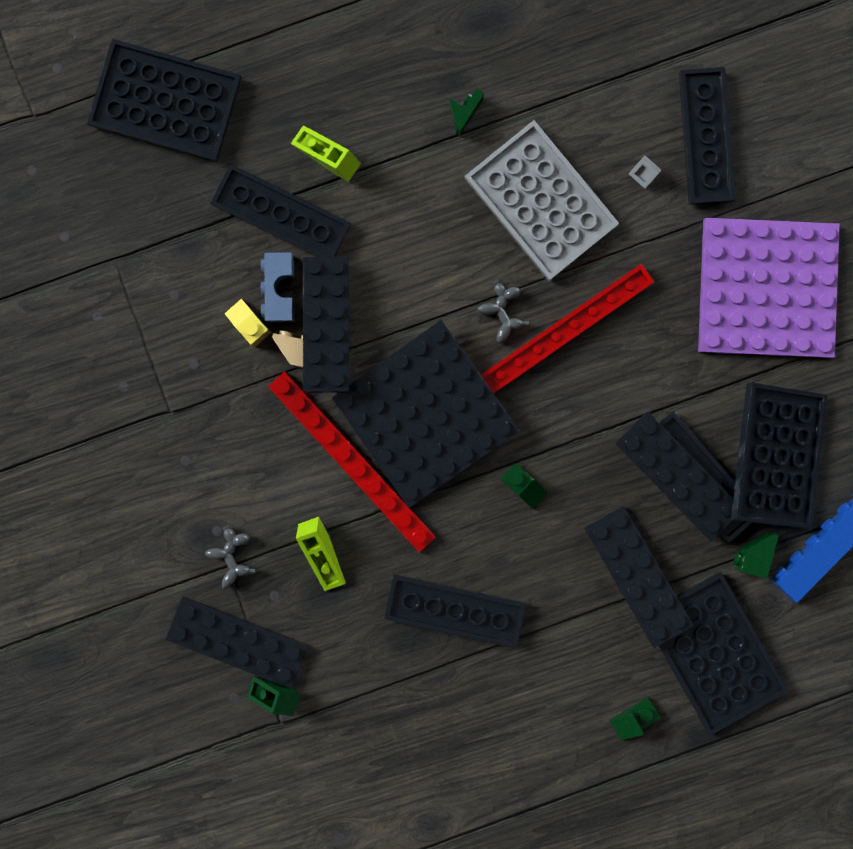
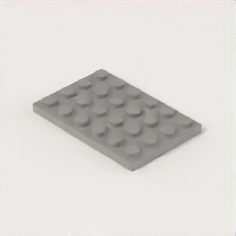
(541, 200)

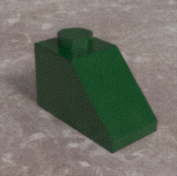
(757, 555)
(273, 696)

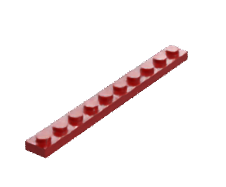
(567, 328)
(351, 461)

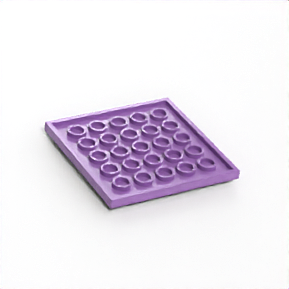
(768, 288)

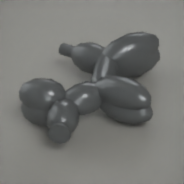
(498, 308)
(226, 553)

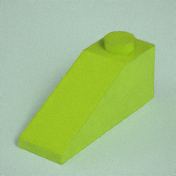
(326, 153)
(320, 553)

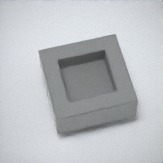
(645, 171)

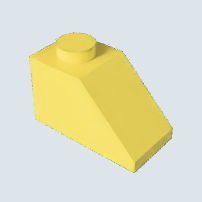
(247, 323)

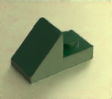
(462, 115)
(523, 485)
(634, 719)

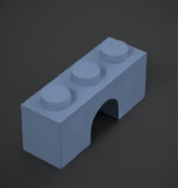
(276, 268)

